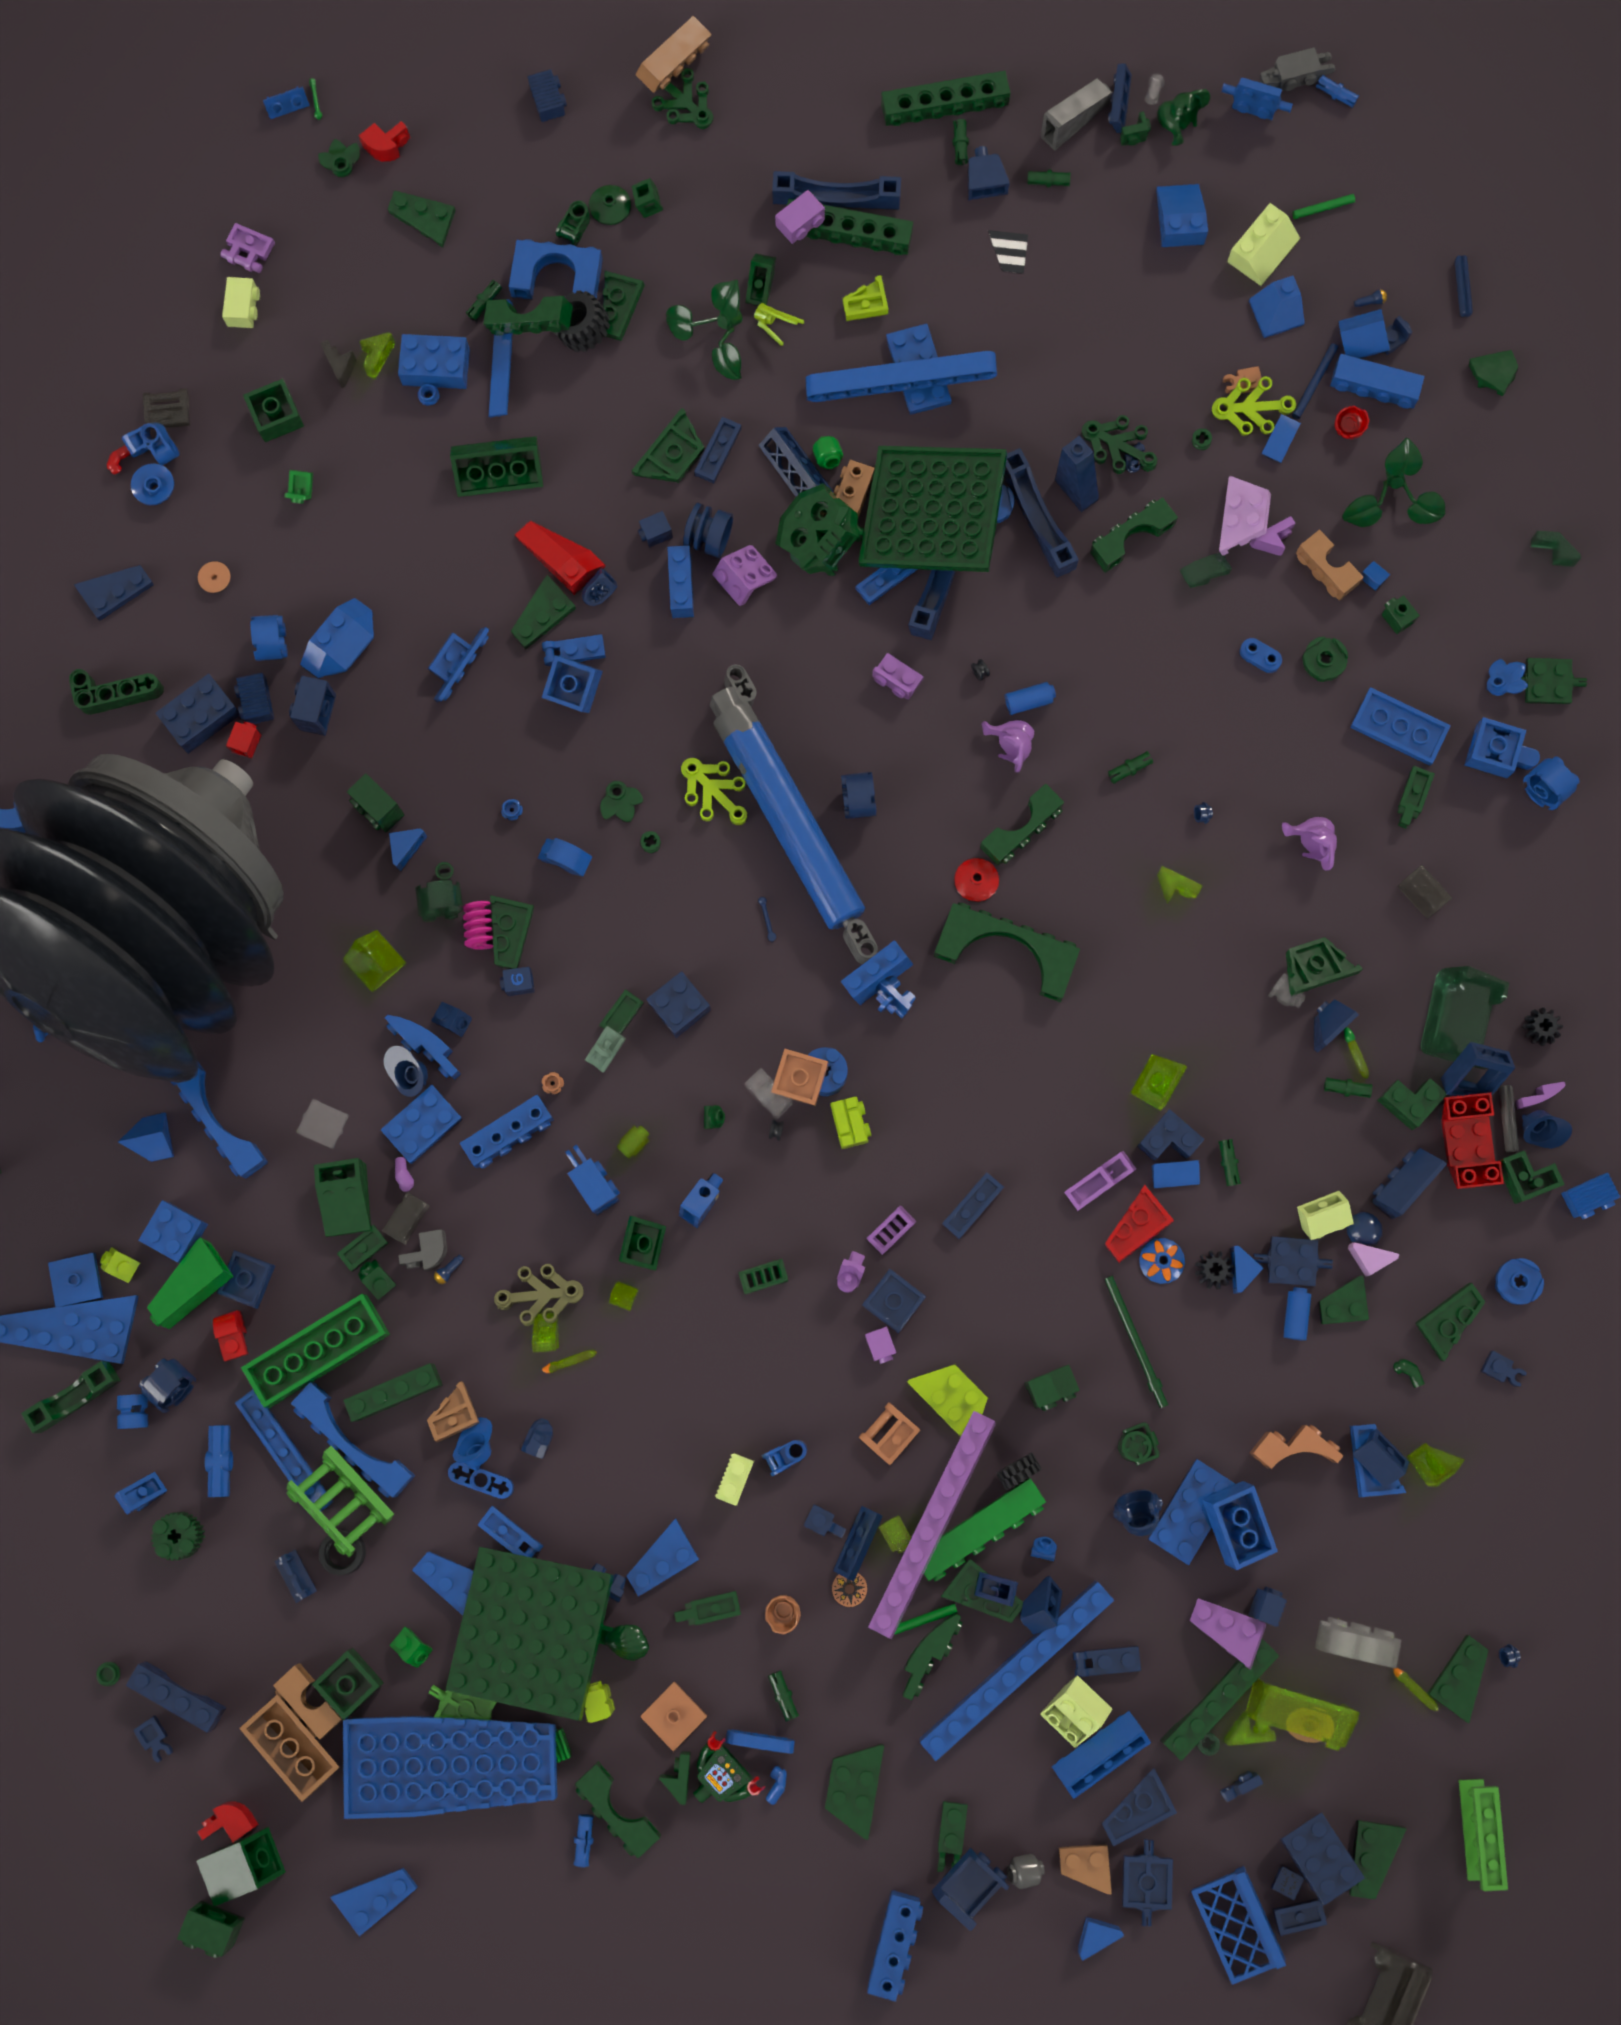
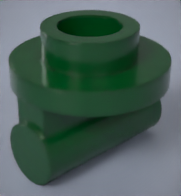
(713, 1117)

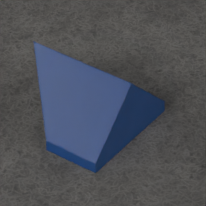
(150, 1138)

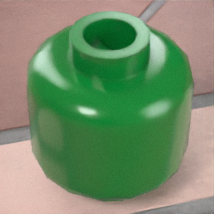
(827, 452)

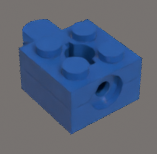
(1506, 749)
(591, 1183)

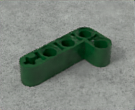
(150, 689)

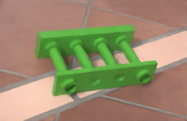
(347, 1479)
(1483, 1834)

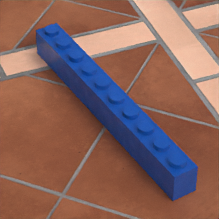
(1015, 1671)

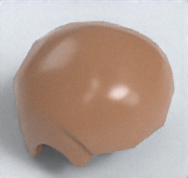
(783, 1614)

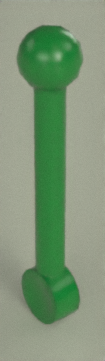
(318, 115)

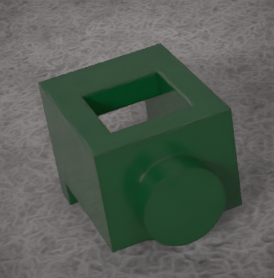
(647, 198)

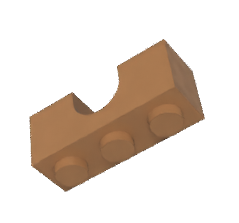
(1337, 580)
(293, 1689)

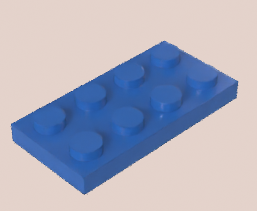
(913, 345)
(1400, 726)
(1185, 1520)

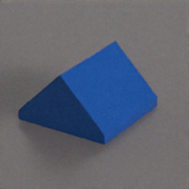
(1364, 334)

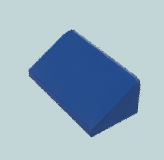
(1176, 1174)

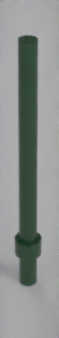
(1153, 1383)

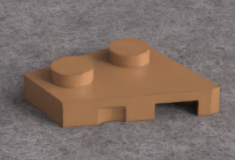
(453, 1415)
(1087, 1865)

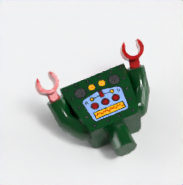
(722, 1774)

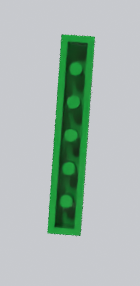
(984, 1526)

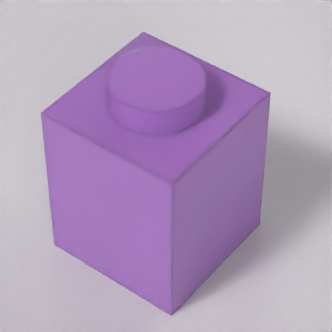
(880, 1345)

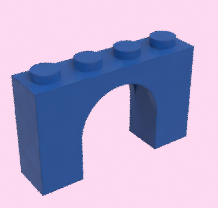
(533, 256)

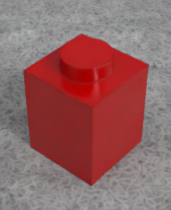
(243, 739)

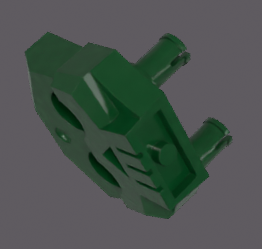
(825, 536)

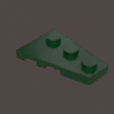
(542, 613)
(1460, 1678)

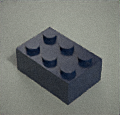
(198, 713)
(1322, 1859)

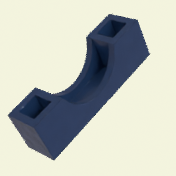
(159, 1688)

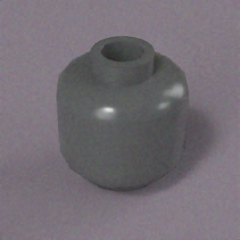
(1025, 1871)

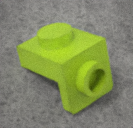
(119, 1264)

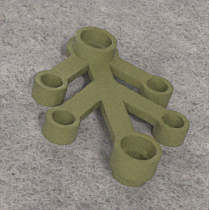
(542, 1295)

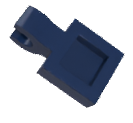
(821, 1522)

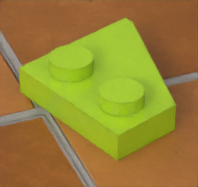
(866, 301)

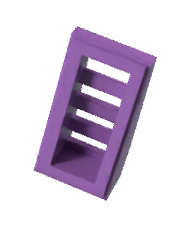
(908, 1219)

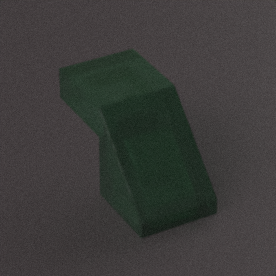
(1563, 552)

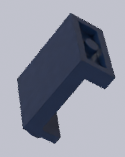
(969, 1887)

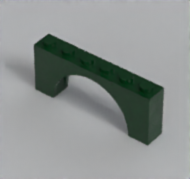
(1053, 956)

